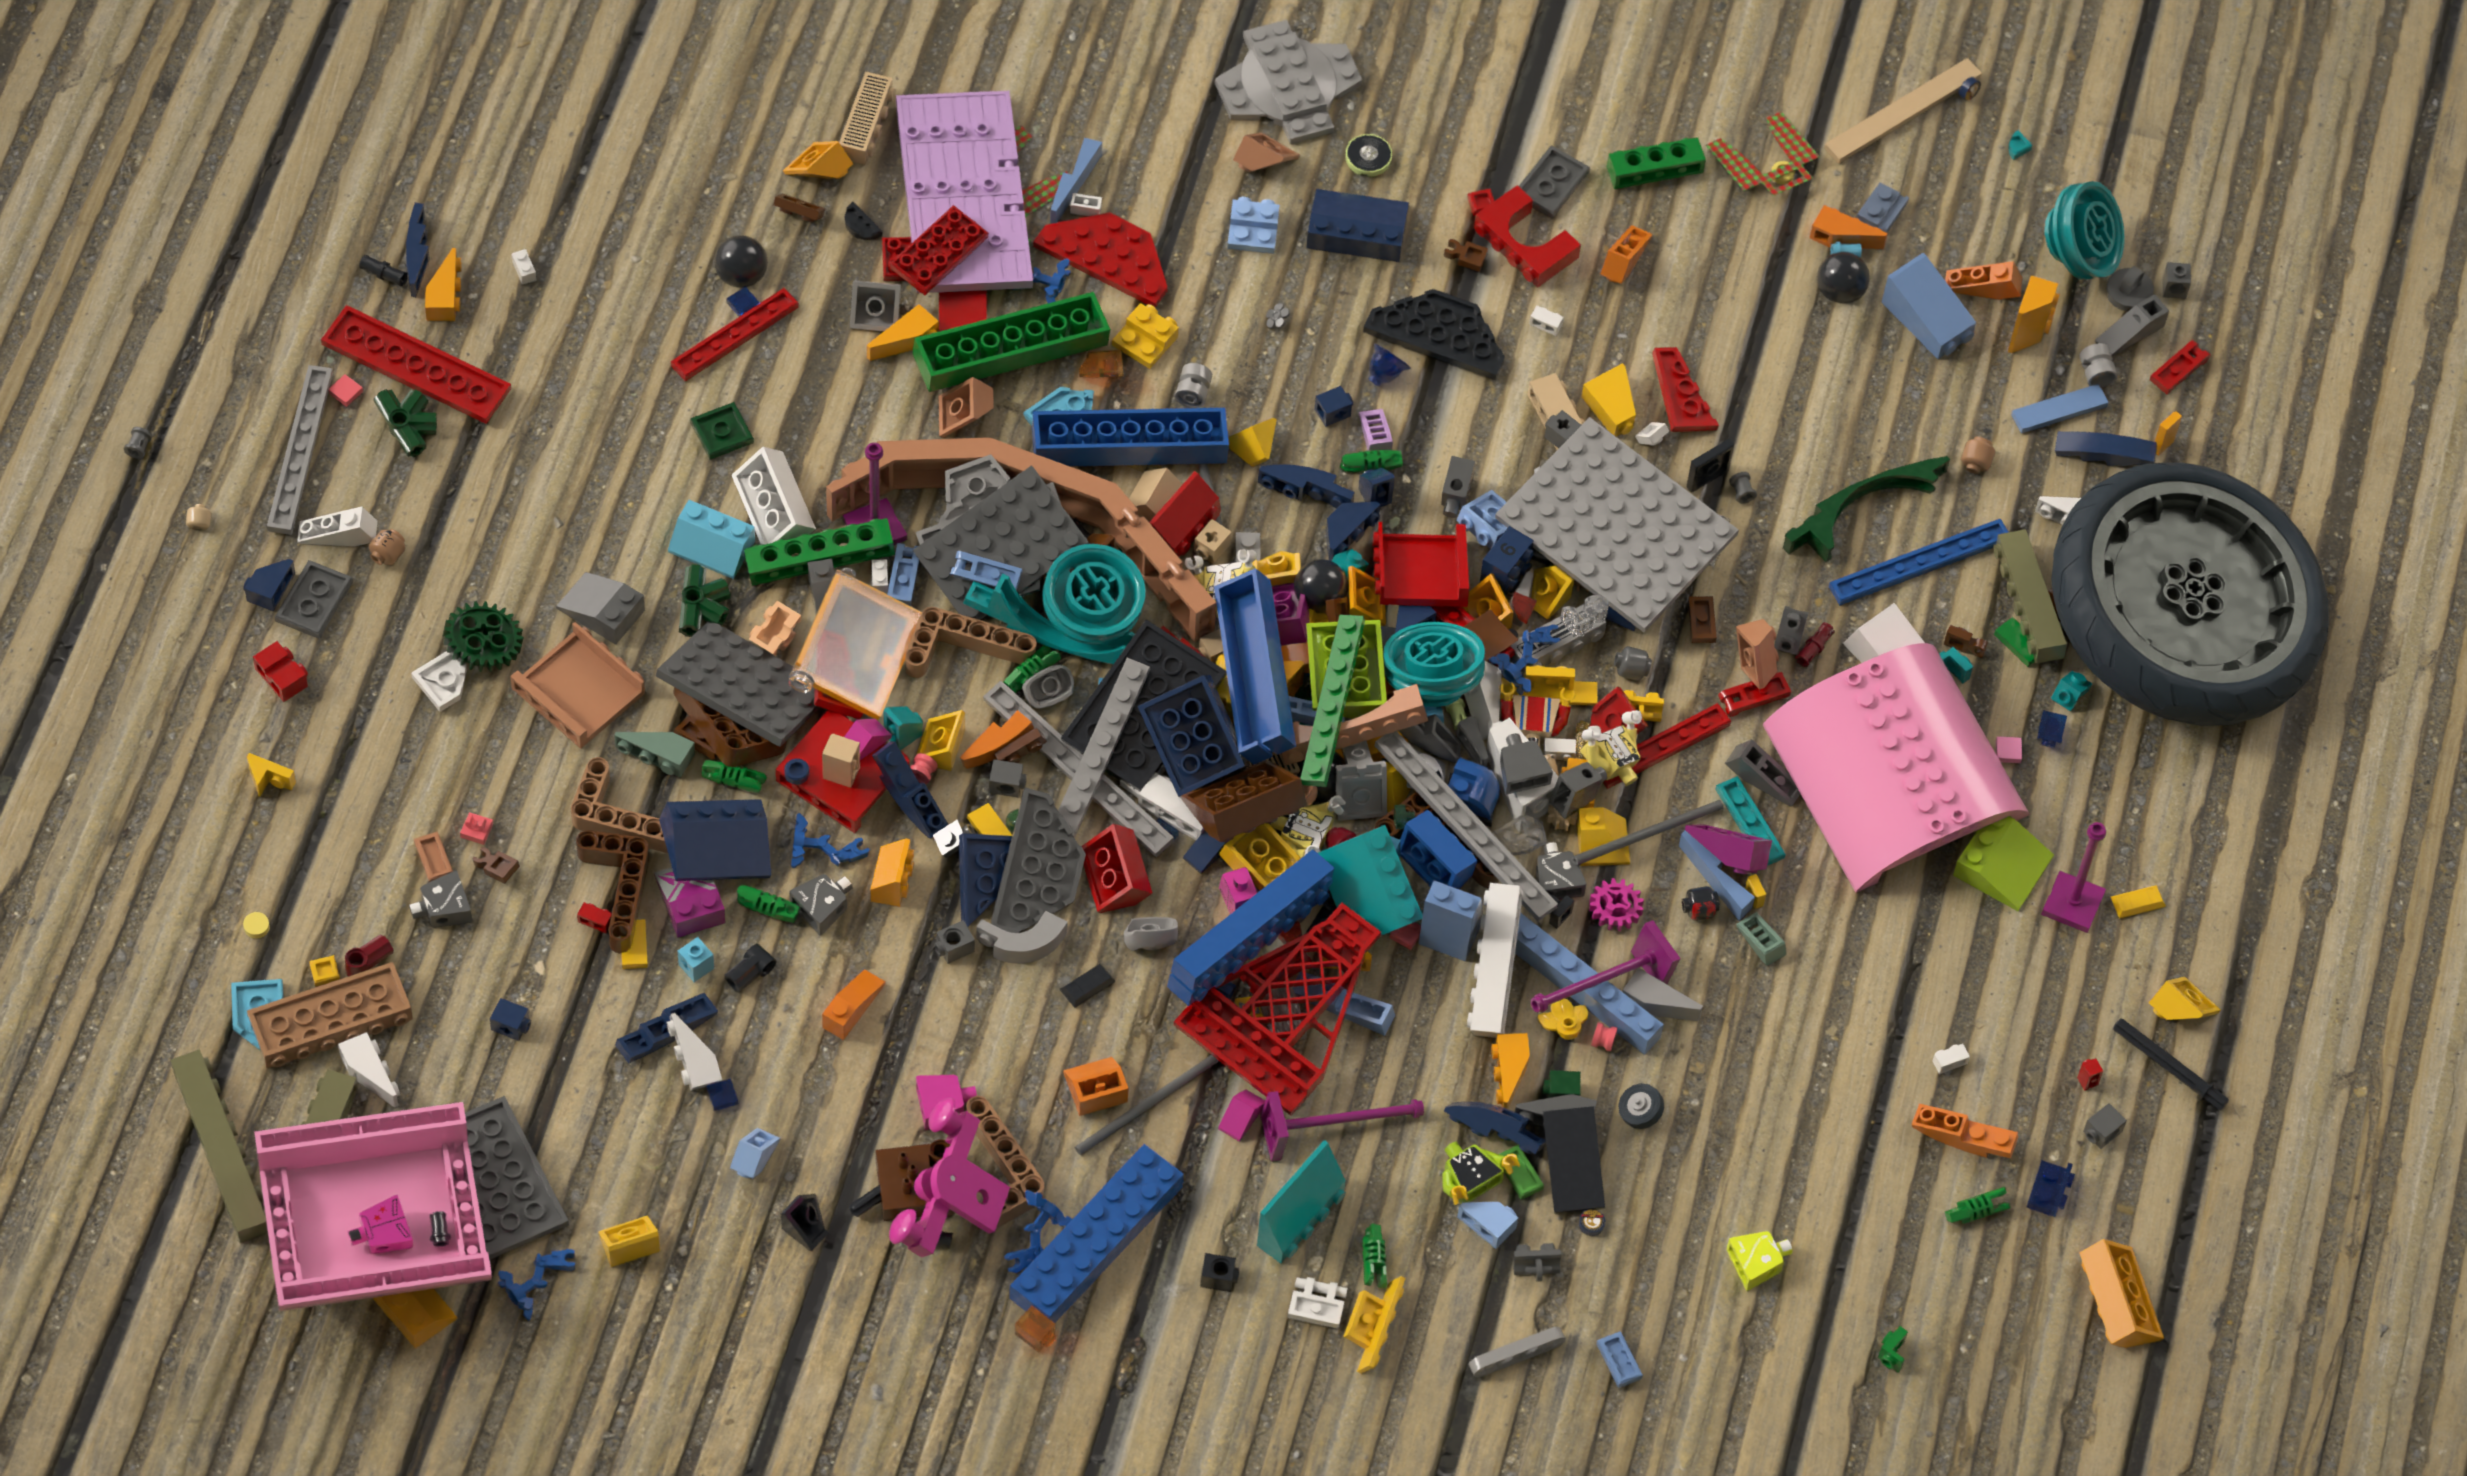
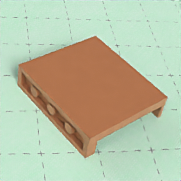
(579, 686)

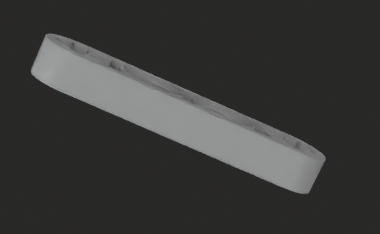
(1517, 1351)

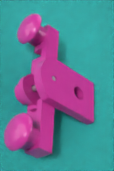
(950, 1186)

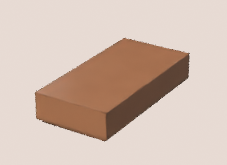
(433, 856)

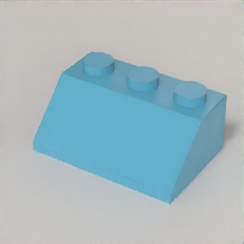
(711, 539)

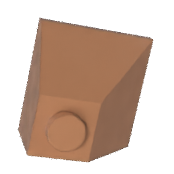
(1261, 151)
(963, 405)

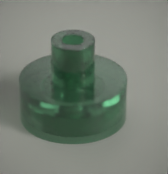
(1402, 816)

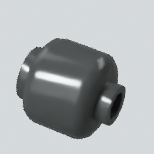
(1632, 663)

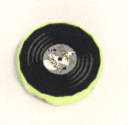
(1368, 155)

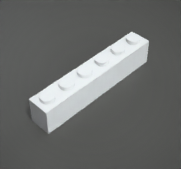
(1496, 960)

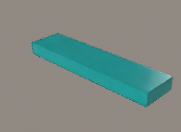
(1747, 815)

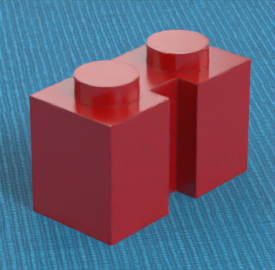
(280, 671)

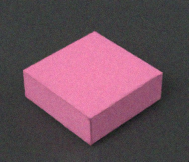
(2009, 749)

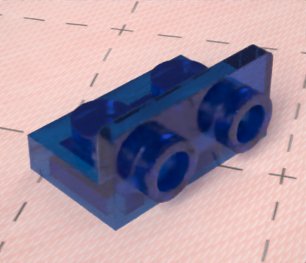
(2049, 1188)

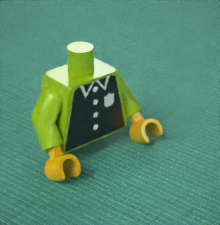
(1473, 1171)

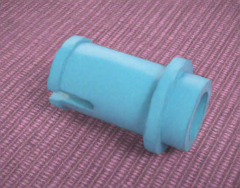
(1852, 248)

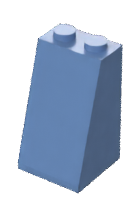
(1928, 307)
(1450, 920)

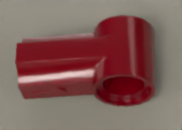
(368, 955)

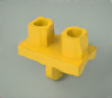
(1649, 706)

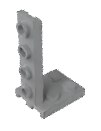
(1361, 783)

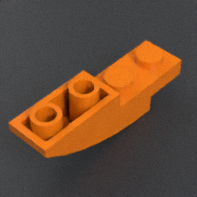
(1961, 1133)

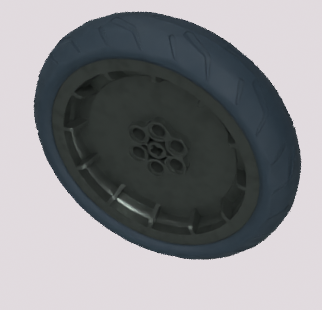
(2190, 594)

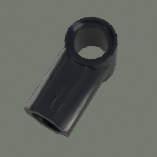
(755, 963)

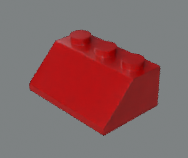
(1186, 514)
(1115, 869)

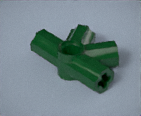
(410, 413)
(706, 600)

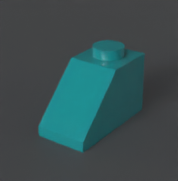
(903, 725)

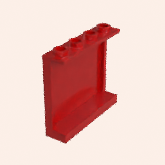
(1421, 568)
(835, 800)

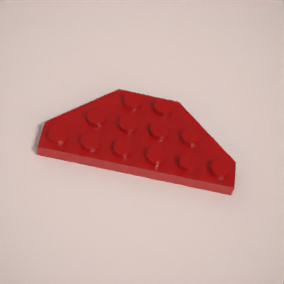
(1110, 252)

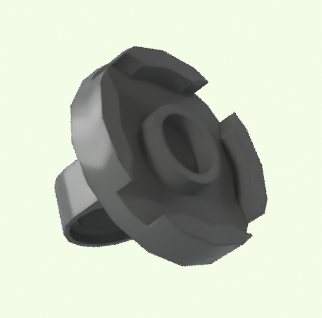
(2128, 288)

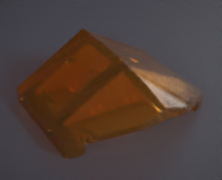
(1102, 365)

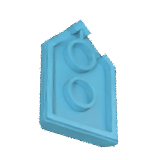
(1062, 400)
(249, 996)

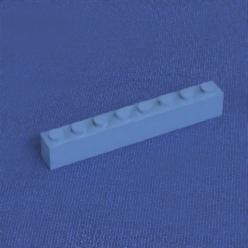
(1602, 1000)

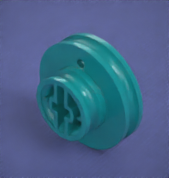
(2086, 230)
(1097, 598)
(1438, 658)

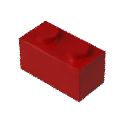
(594, 917)
(2090, 1073)

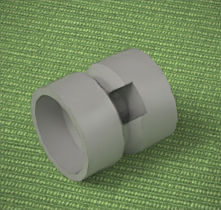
(2098, 365)
(1193, 385)

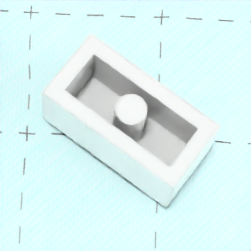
(1085, 205)
(524, 266)
(1546, 320)
(879, 575)
(1560, 748)
(1951, 1058)

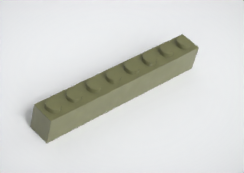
(220, 1146)

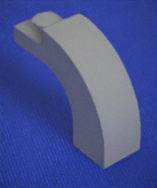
(1024, 946)

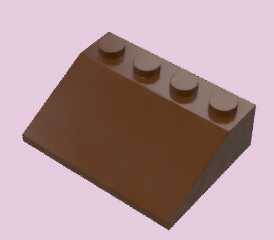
(1246, 800)

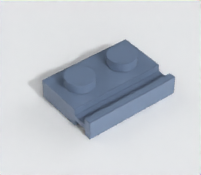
(1882, 207)

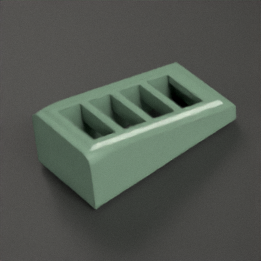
(1771, 950)

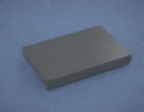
(1553, 180)
(313, 599)

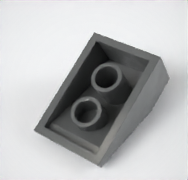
(603, 605)

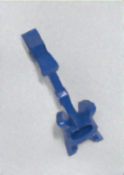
(1055, 282)
(1512, 671)
(848, 853)
(1024, 1257)
(518, 1292)

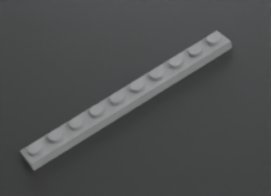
(1067, 759)
(1465, 823)

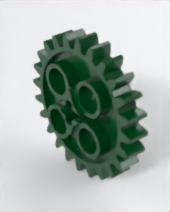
(483, 636)

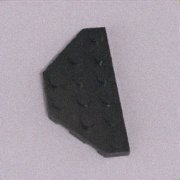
(1441, 329)

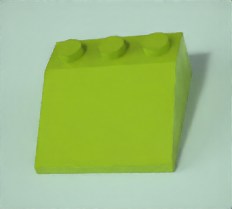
(2004, 862)

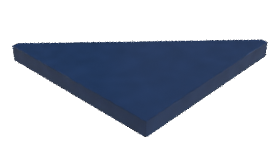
(980, 871)

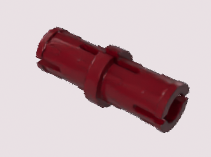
(1814, 644)

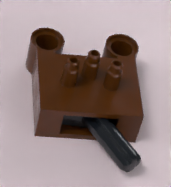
(896, 1175)

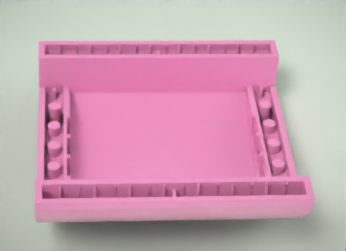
(1891, 761)
(331, 1171)

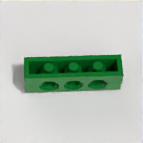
(1646, 170)

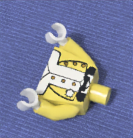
(1220, 573)
(1614, 749)
(1309, 826)

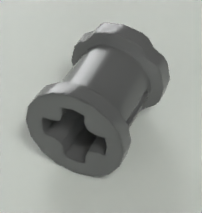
(138, 442)
(1743, 488)

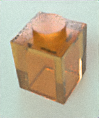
(1035, 1329)

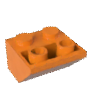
(1097, 1085)

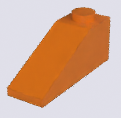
(1625, 254)
(851, 1004)

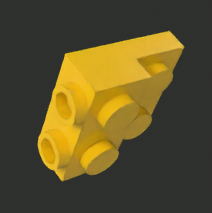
(1146, 335)

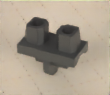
(1791, 630)
(1536, 1261)

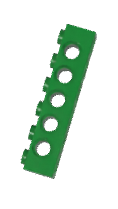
(789, 566)

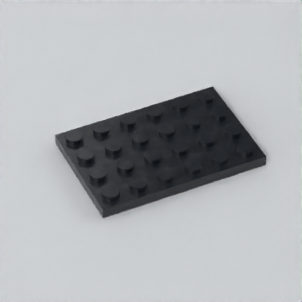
(1170, 667)

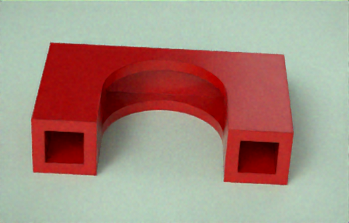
(1534, 262)

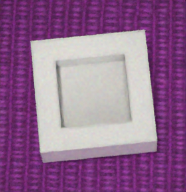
(1652, 433)

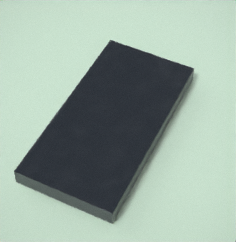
(1573, 1159)

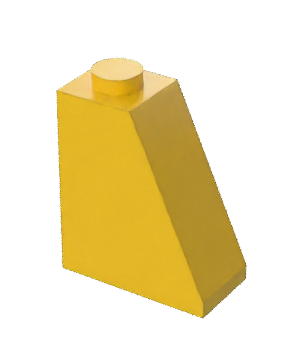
(1611, 400)

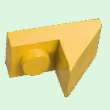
(265, 771)

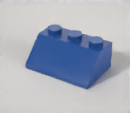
(1436, 852)

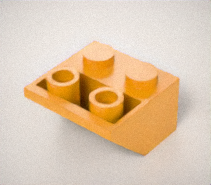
(892, 873)

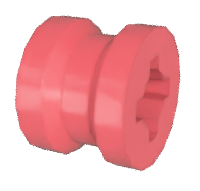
(923, 767)
(1604, 1036)

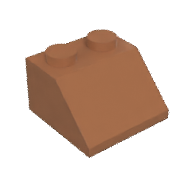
(1757, 651)

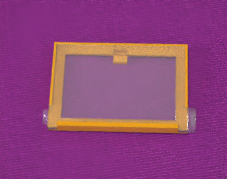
(855, 645)

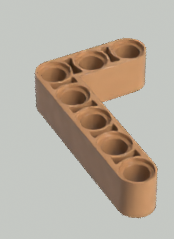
(963, 638)
(619, 817)
(1006, 1161)

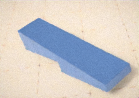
(1071, 183)
(1731, 893)
(1361, 1010)

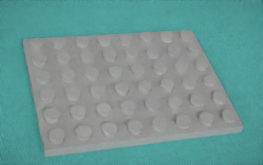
(1617, 524)

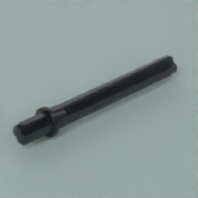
(2172, 1065)

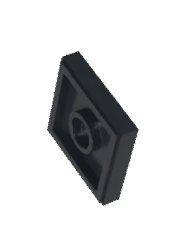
(1710, 465)

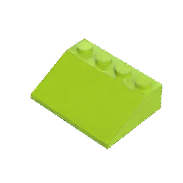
(1368, 679)

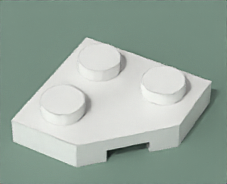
(441, 680)

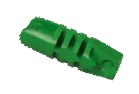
(1371, 460)
(1037, 662)
(744, 778)
(767, 904)
(1977, 1207)
(1374, 1256)

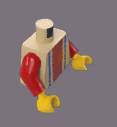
(1536, 716)

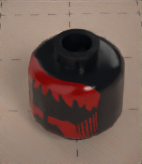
(1701, 903)

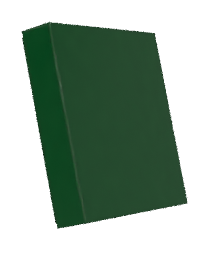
(721, 430)

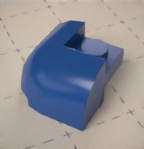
(1475, 787)

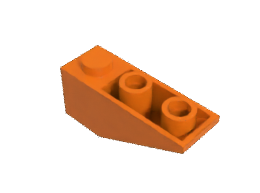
(1834, 227)
(1987, 281)

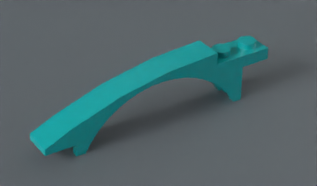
(1008, 606)

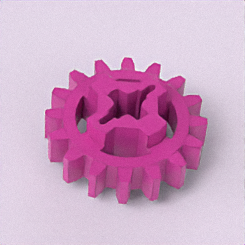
(1616, 904)

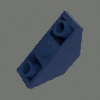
(1349, 525)

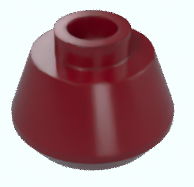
(1338, 835)

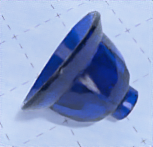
(1385, 366)

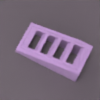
(1378, 444)

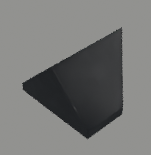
(804, 1221)

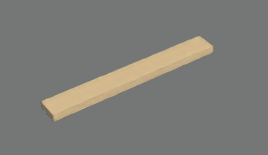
(1901, 111)

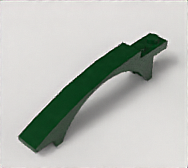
(1818, 528)

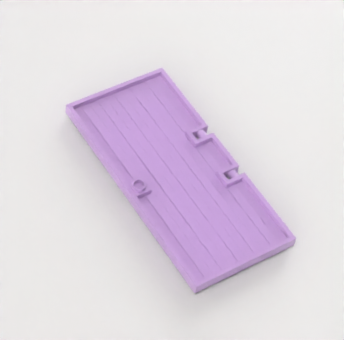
(965, 156)

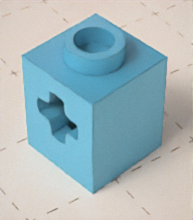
(695, 959)

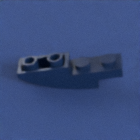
(1298, 480)
(908, 792)
(1488, 1118)

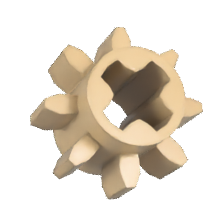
(1558, 821)

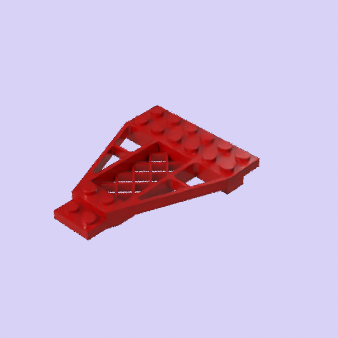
(1253, 1049)

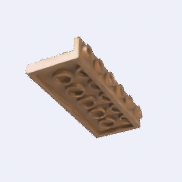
(330, 1015)

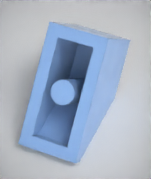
(753, 1153)
(1489, 1220)

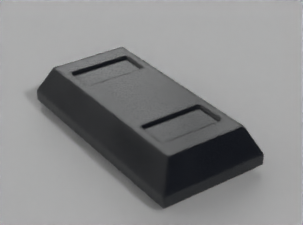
(1087, 985)

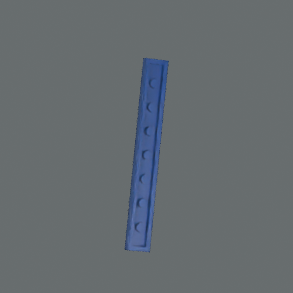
(1917, 562)

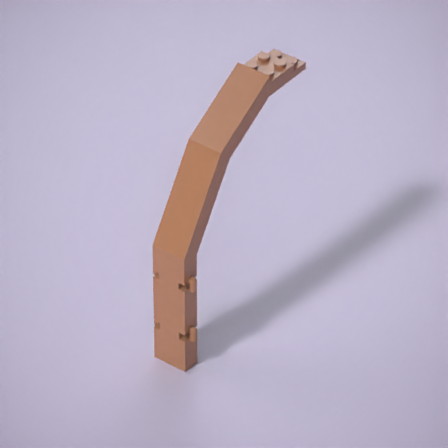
(1082, 495)

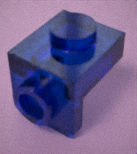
(2051, 729)

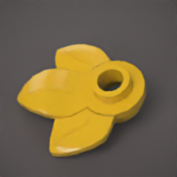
(1564, 1019)

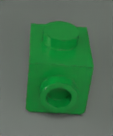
(1891, 1344)

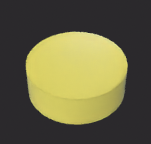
(1785, 178)
(256, 925)

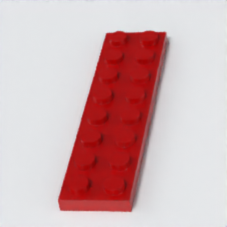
(416, 364)

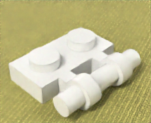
(1317, 1308)

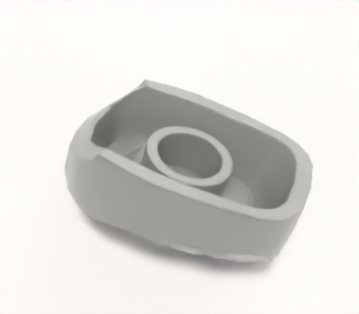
(1049, 686)
(1151, 933)

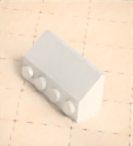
(772, 497)

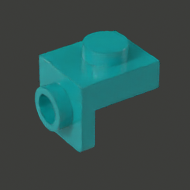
(1350, 558)
(1957, 664)
(2071, 689)

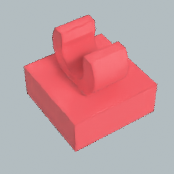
(476, 828)

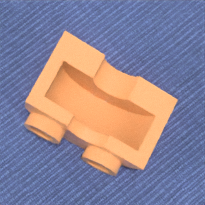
(777, 629)

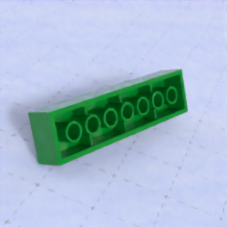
(1011, 341)

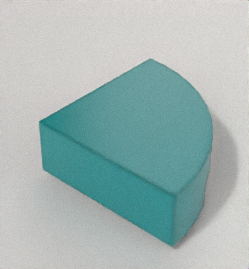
(2019, 145)

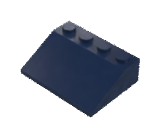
(1357, 225)
(1193, 735)
(717, 839)

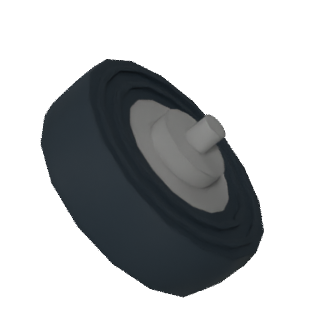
(1641, 1106)

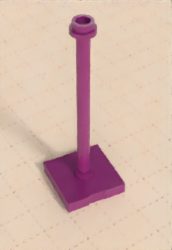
(877, 508)
(2073, 898)
(1650, 951)
(1277, 1127)

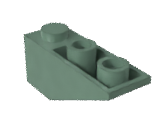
(661, 749)

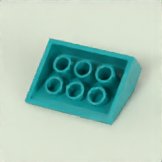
(1372, 881)
(1301, 1204)

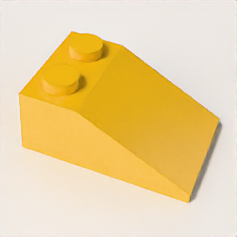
(1261, 852)

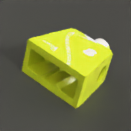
(1757, 1257)

